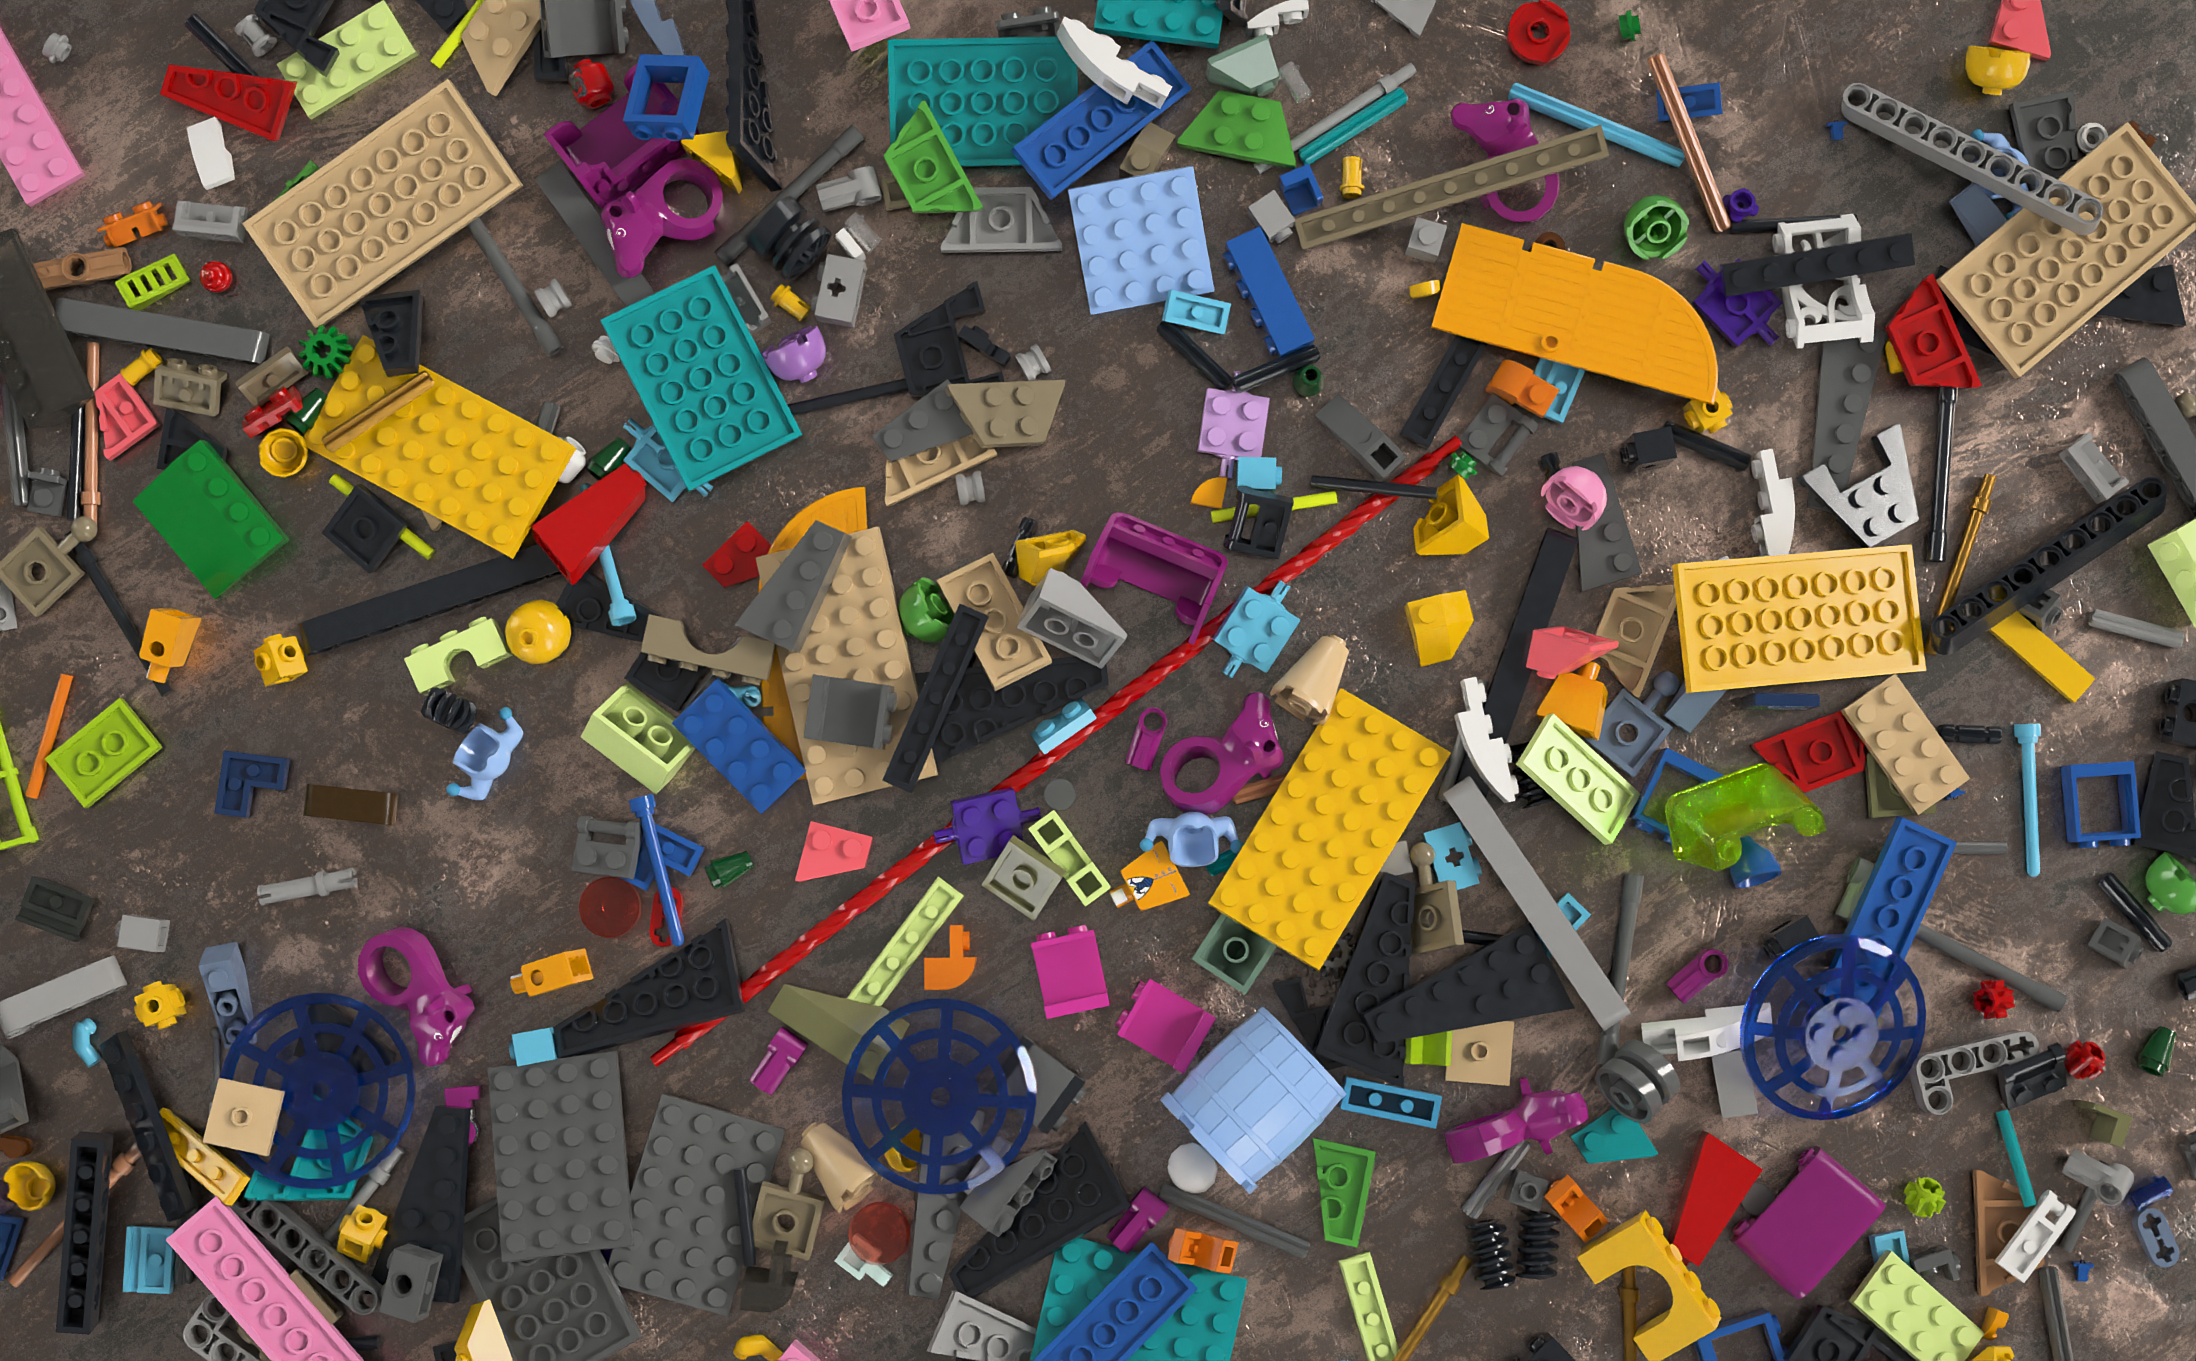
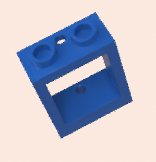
(666, 69)
(1679, 763)
(2127, 801)
(1770, 1325)

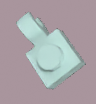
(855, 1266)

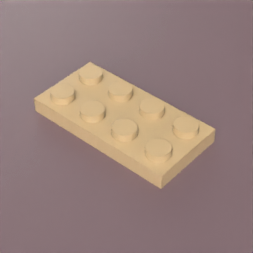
(1002, 648)
(1905, 744)

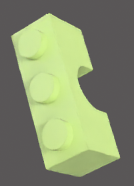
(431, 664)
(1069, 855)

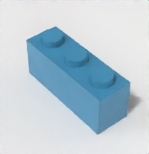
(1390, 1102)

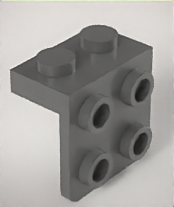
(1040, 24)

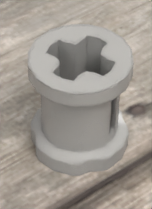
(255, 35)

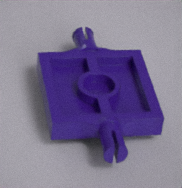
(1735, 315)
(985, 824)

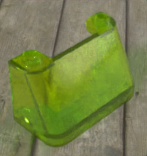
(1712, 816)

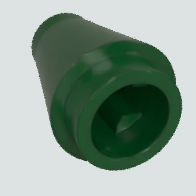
(1307, 387)
(307, 416)
(608, 459)
(728, 869)
(2158, 1052)

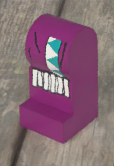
(465, 1097)

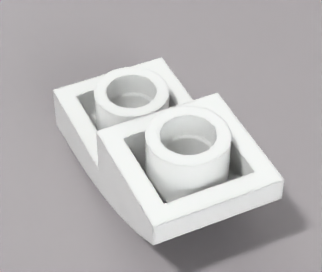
(1268, 21)
(209, 153)

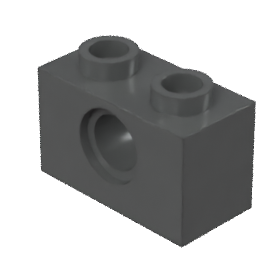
(423, 1270)

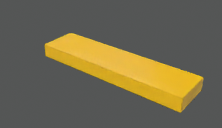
(2043, 656)
(203, 1160)

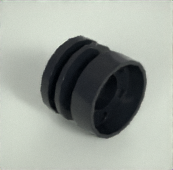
(784, 234)

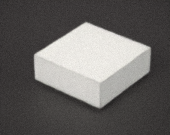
(849, 246)

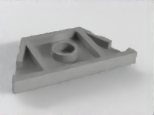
(1008, 223)

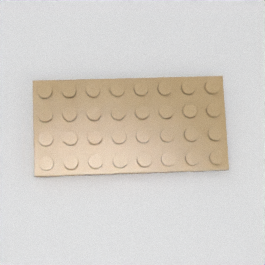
(382, 204)
(2042, 282)
(851, 639)

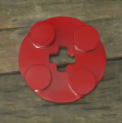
(1539, 50)

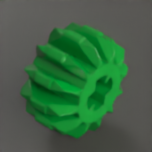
(315, 345)

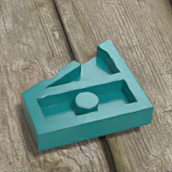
(1612, 1139)

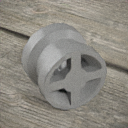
(553, 298)
(1032, 363)
(970, 488)

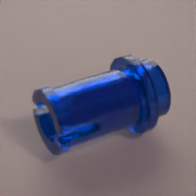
(2151, 1193)

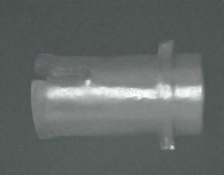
(1294, 82)
(862, 232)

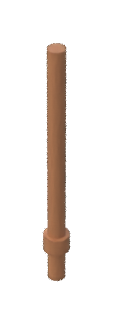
(90, 497)
(121, 1166)

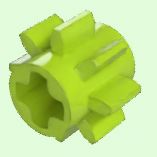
(1924, 1197)

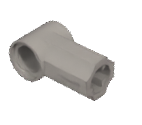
(857, 188)
(1857, 881)
(2109, 1182)

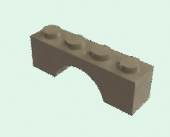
(667, 640)

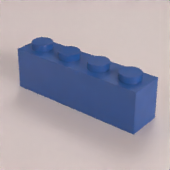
(1268, 292)

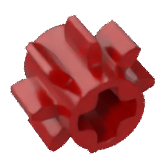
(1993, 999)
(2084, 1060)

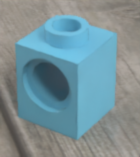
(1258, 473)
(533, 1046)

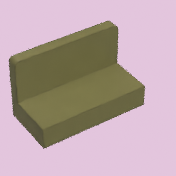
(2109, 1125)

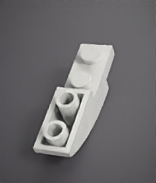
(1098, 60)
(1776, 497)
(1486, 755)
(1701, 1036)

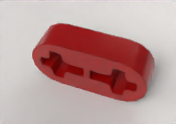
(658, 916)

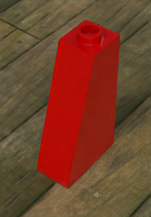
(589, 522)
(1709, 1197)

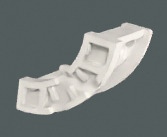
(1853, 320)

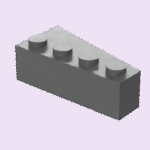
(796, 591)

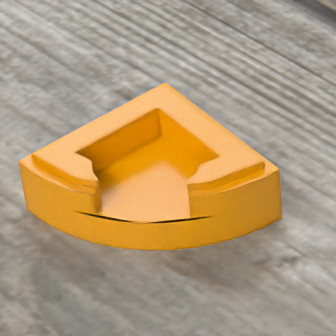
(1210, 493)
(1993, 1319)

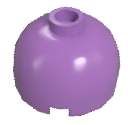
(797, 355)

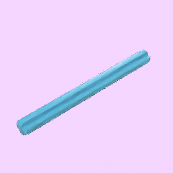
(1584, 120)

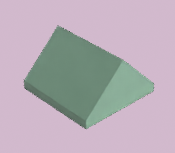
(1234, 953)

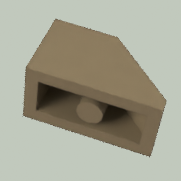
(1147, 151)

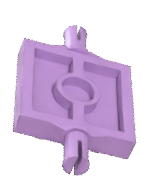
(1232, 426)

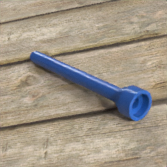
(644, 809)

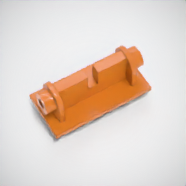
(120, 227)

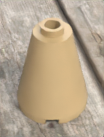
(1313, 681)
(838, 1166)

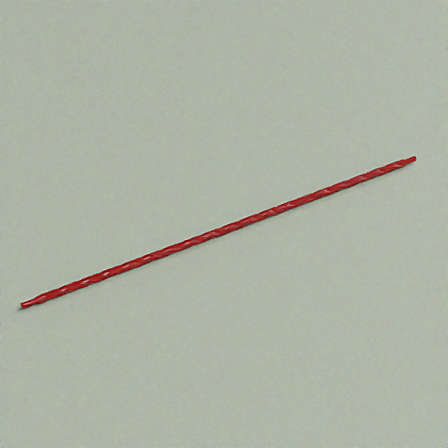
(1040, 763)

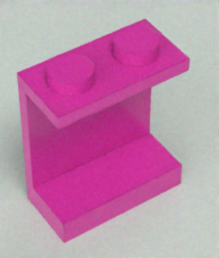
(1070, 972)
(1165, 1024)

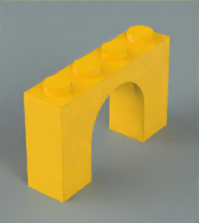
(1643, 1244)

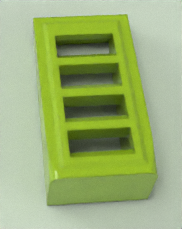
(136, 279)

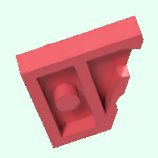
(2021, 28)
(122, 416)
(832, 852)

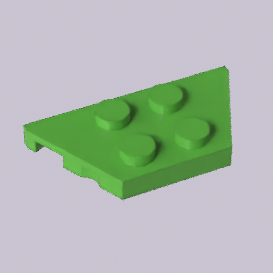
(1241, 129)
(928, 168)

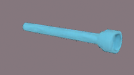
(620, 610)
(2028, 736)

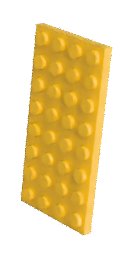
(445, 452)
(1798, 618)
(1329, 829)

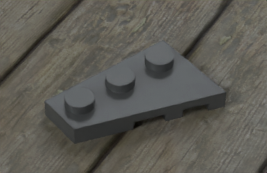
(923, 426)

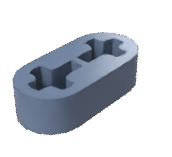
(2162, 1234)

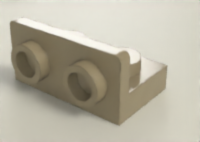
(188, 386)

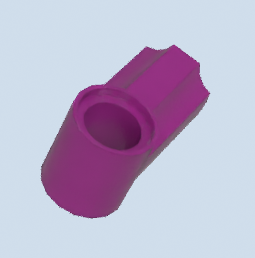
(1145, 742)
(1695, 977)
(782, 1055)
(1144, 1214)

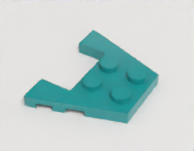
(266, 1189)

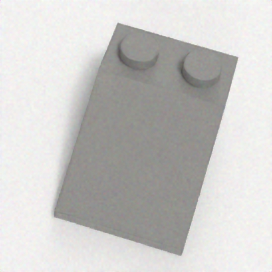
(1071, 619)

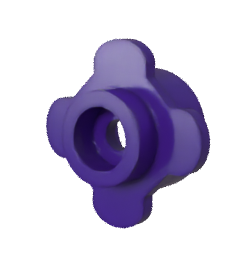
(1744, 197)

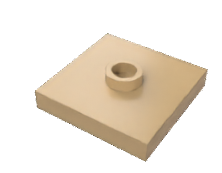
(1482, 1054)
(243, 1116)

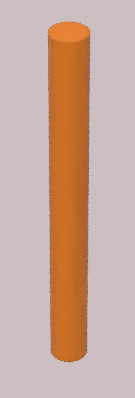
(49, 735)

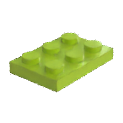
(103, 753)

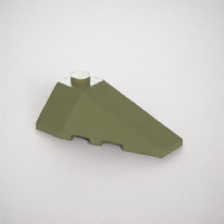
(835, 1024)

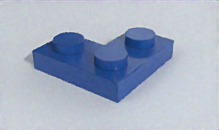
(676, 851)

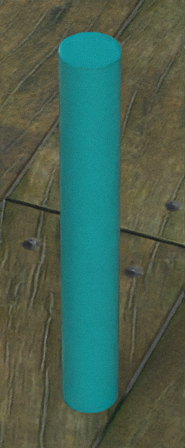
(2016, 1158)

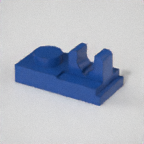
(1698, 101)

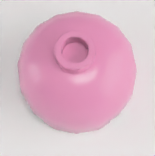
(1575, 497)

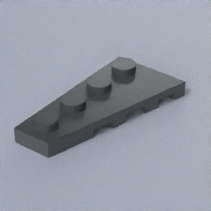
(1606, 547)

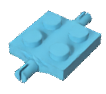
(654, 463)
(1256, 629)

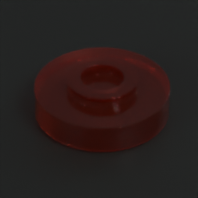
(610, 907)
(879, 1233)

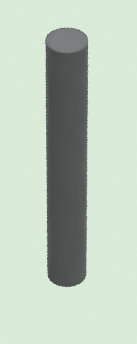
(1980, 847)
(2079, 1219)

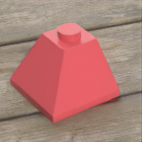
(1564, 649)

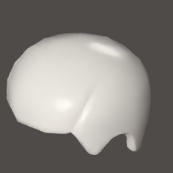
(1192, 1168)

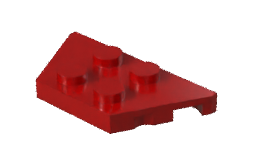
(1929, 341)
(1815, 752)

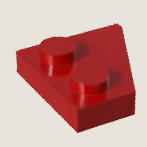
(282, 401)
(737, 557)

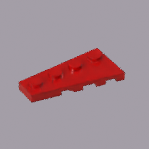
(237, 98)

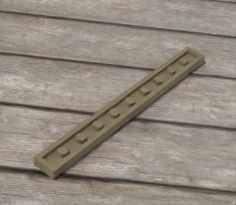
(1452, 187)

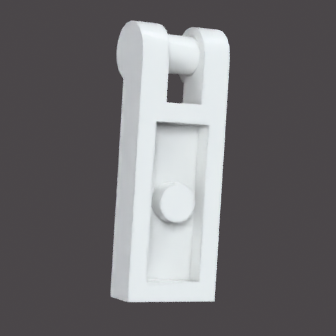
(2035, 1237)

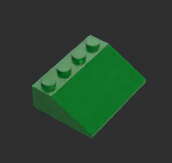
(210, 518)

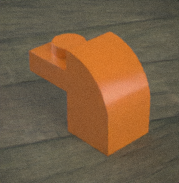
(1519, 385)
(951, 971)
(1575, 1208)
(1202, 1250)

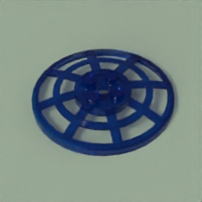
(1822, 1020)
(343, 1086)
(917, 1090)

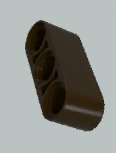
(351, 804)

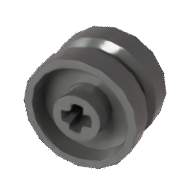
(1637, 1081)

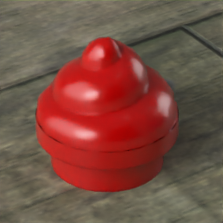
(215, 276)

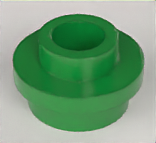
(1629, 26)
(1463, 464)

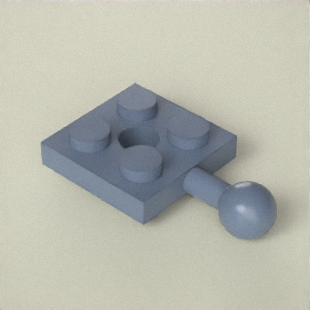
(1648, 726)

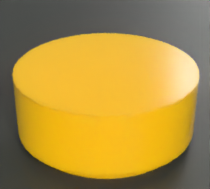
(1425, 289)

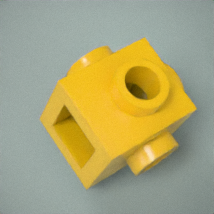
(1702, 420)
(280, 659)
(170, 1005)
(362, 1233)

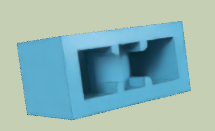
(1457, 839)

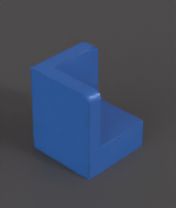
(1300, 190)

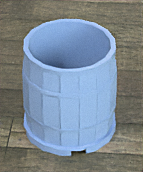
(1254, 1098)

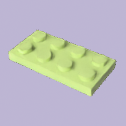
(368, 50)
(1578, 779)
(1914, 1312)

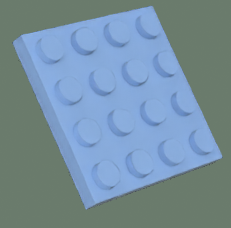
(1140, 239)

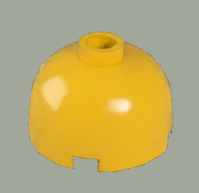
(1996, 68)
(537, 632)

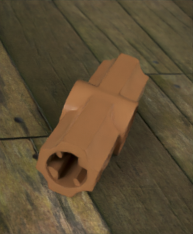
(98, 267)

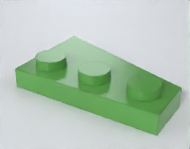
(1344, 1188)

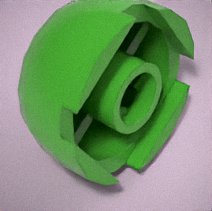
(1655, 227)
(924, 611)
(2171, 886)

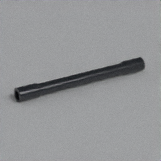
(1937, 535)

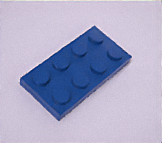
(739, 745)

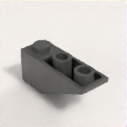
(1361, 438)
(1001, 1197)

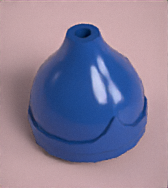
(1755, 865)

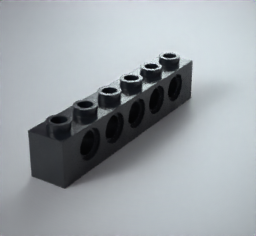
(84, 1232)

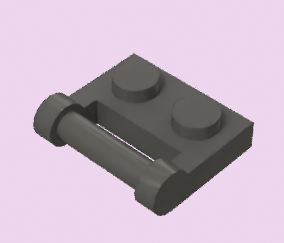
(1487, 429)
(607, 858)

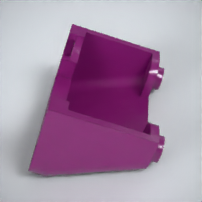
(608, 155)
(1809, 1224)

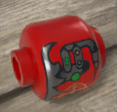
(591, 84)

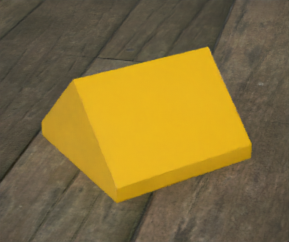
(716, 155)

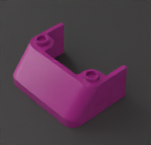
(1158, 563)

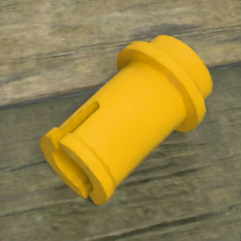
(1351, 184)
(790, 302)
(141, 366)

